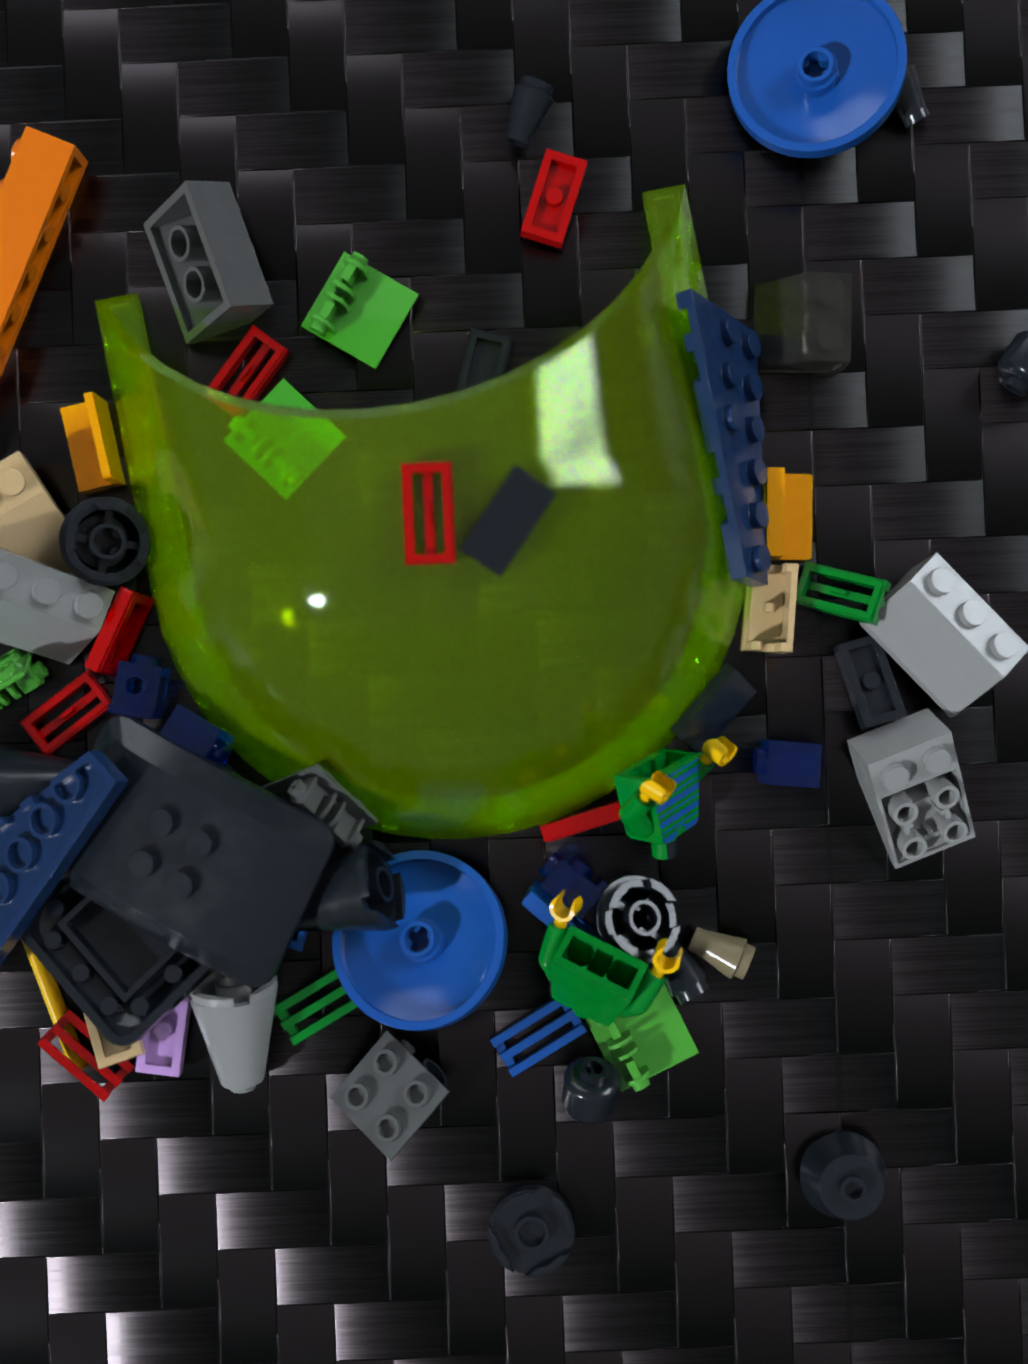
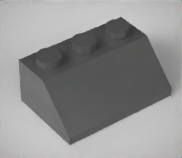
(207, 260)

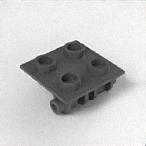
(328, 800)
(389, 1094)

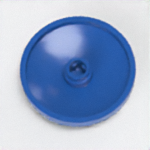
(816, 73)
(438, 957)

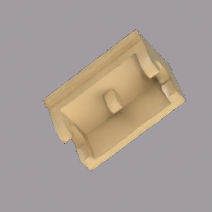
(771, 612)

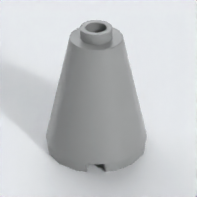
(235, 1028)

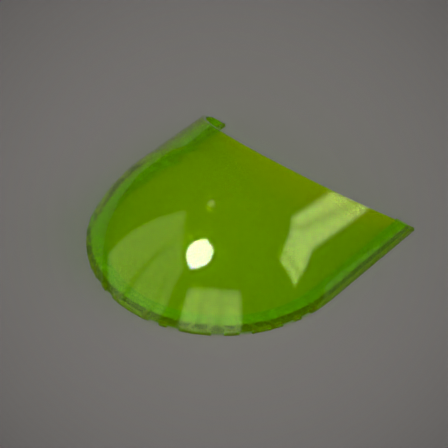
(441, 686)

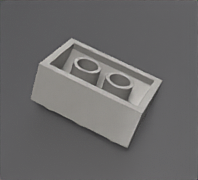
(48, 608)
(945, 635)

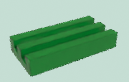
(873, 602)
(289, 1022)

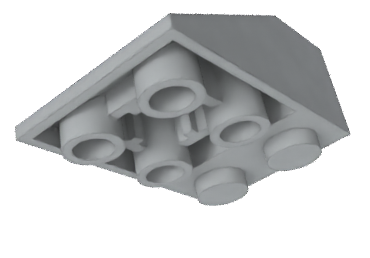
(913, 786)

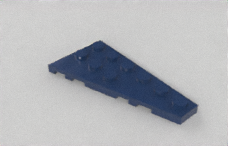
(732, 429)
(47, 836)

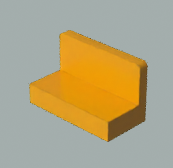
(92, 445)
(790, 514)

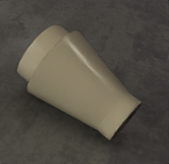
(723, 952)

